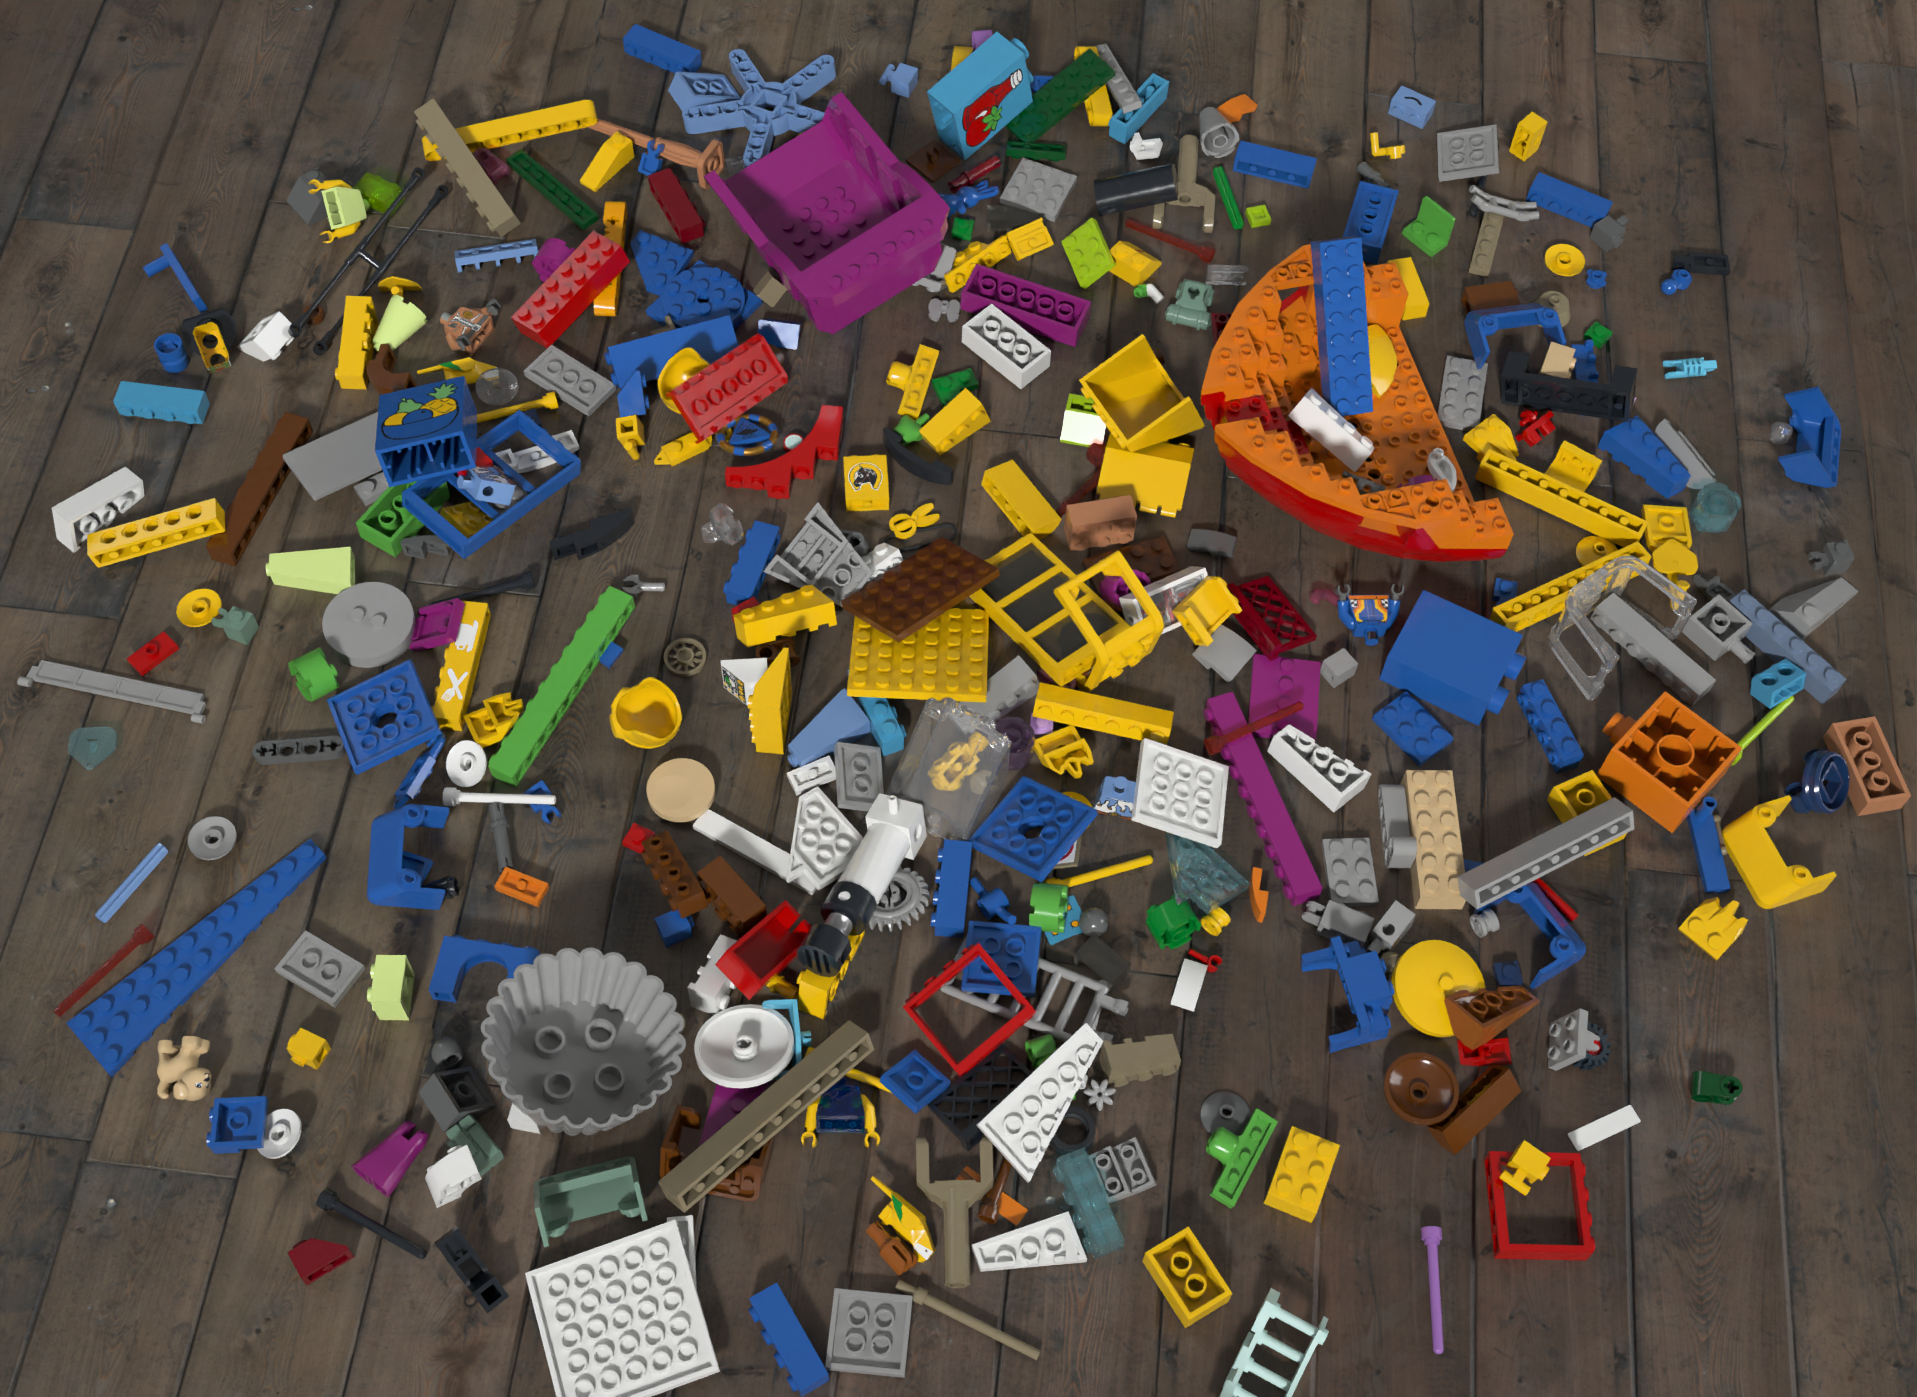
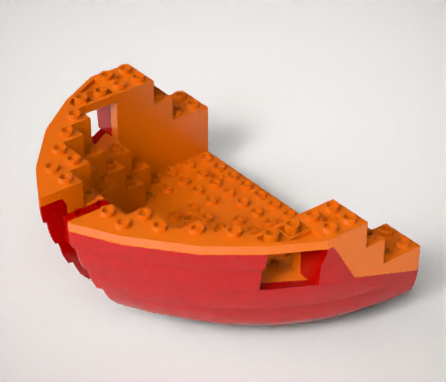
(1270, 363)

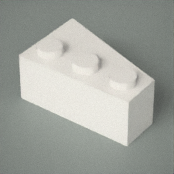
(712, 987)

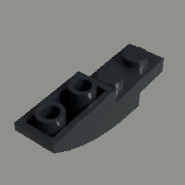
(601, 534)

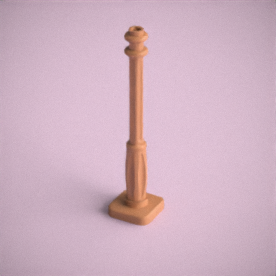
(710, 159)

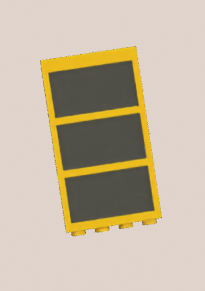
(1032, 615)

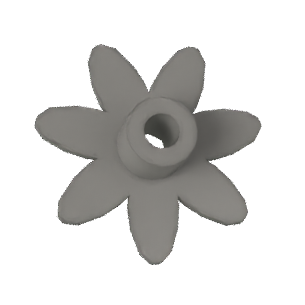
(1103, 1097)

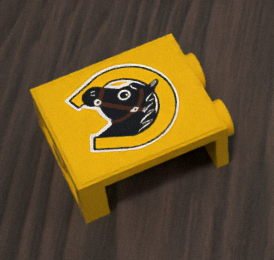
(866, 483)

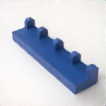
(1585, 362)

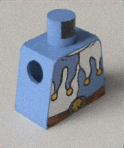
(487, 485)
(1115, 797)

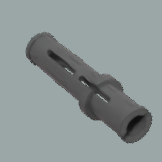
(499, 828)

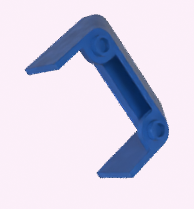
(1487, 321)
(1817, 440)
(387, 880)
(1565, 943)

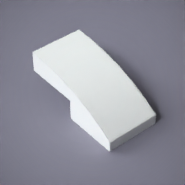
(1189, 984)

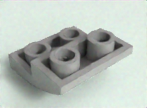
(1225, 654)
(1122, 1170)

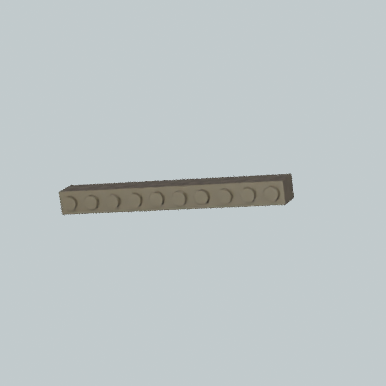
(766, 1116)

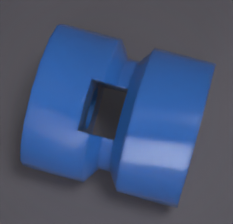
(171, 352)

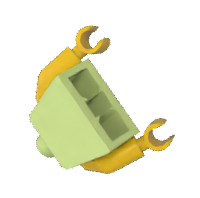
(343, 207)

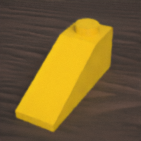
(608, 161)

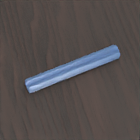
(131, 883)

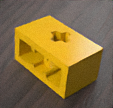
(1528, 136)

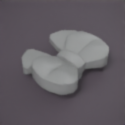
(938, 307)

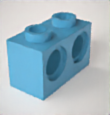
(1777, 683)

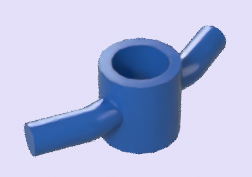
(992, 902)

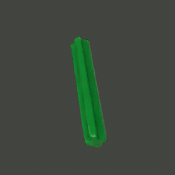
(1228, 198)

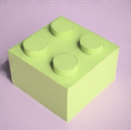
(391, 987)

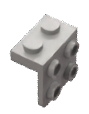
(935, 281)

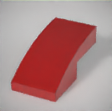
(1493, 1052)

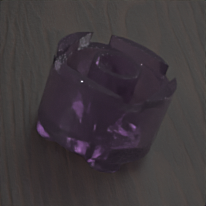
(1021, 738)

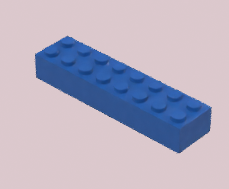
(1342, 324)

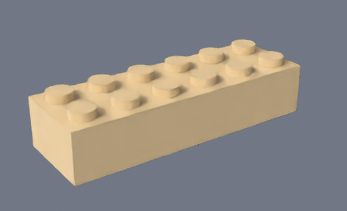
(1437, 831)

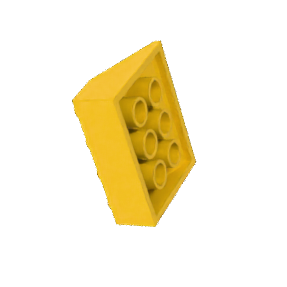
(771, 706)

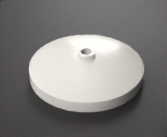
(744, 1046)

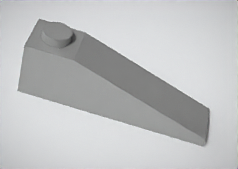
(1811, 607)

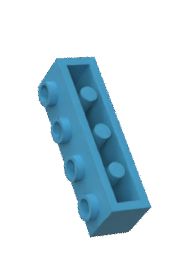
(1152, 95)
(161, 402)
(883, 724)

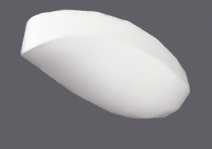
(1442, 467)

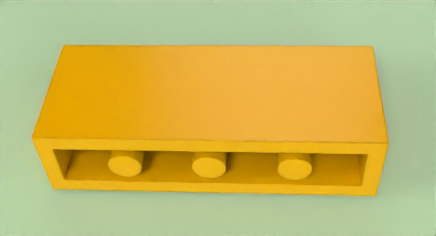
(1020, 500)

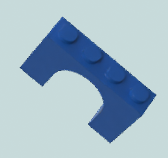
(460, 955)

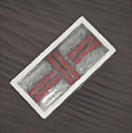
(1166, 596)

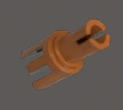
(892, 1249)

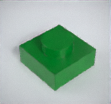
(962, 229)
(1598, 334)

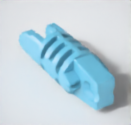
(1689, 367)

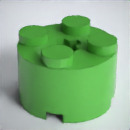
(314, 675)
(1049, 906)

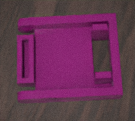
(437, 625)

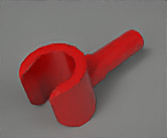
(1207, 960)

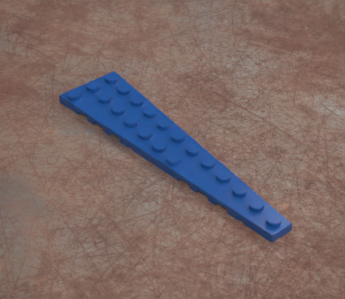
(147, 997)

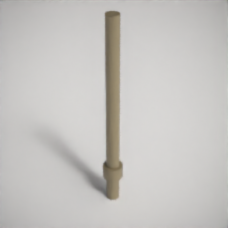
(922, 1297)

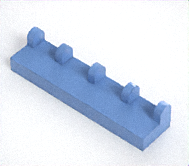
(495, 252)

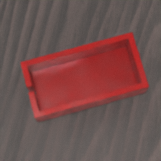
(764, 950)

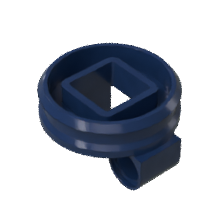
(1811, 793)

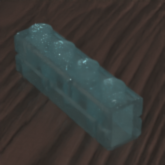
(1089, 1203)

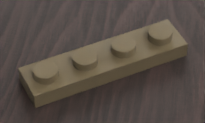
(1486, 244)

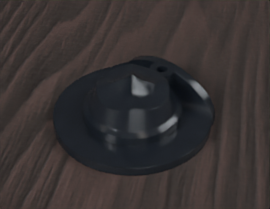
(224, 322)

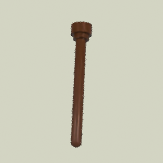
(989, 1211)

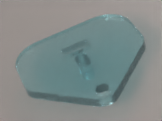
(94, 751)

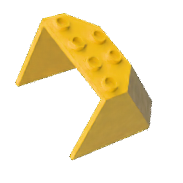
(1139, 398)

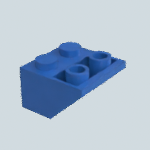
(631, 396)

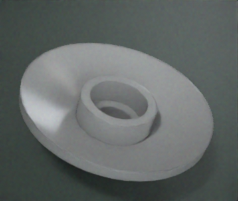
(208, 830)

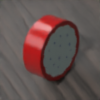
(791, 441)

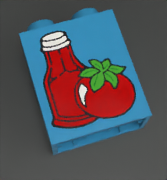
(981, 94)

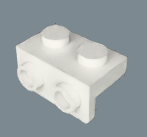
(882, 559)

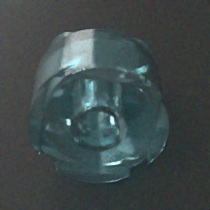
(1715, 508)

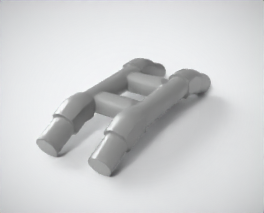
(1513, 209)

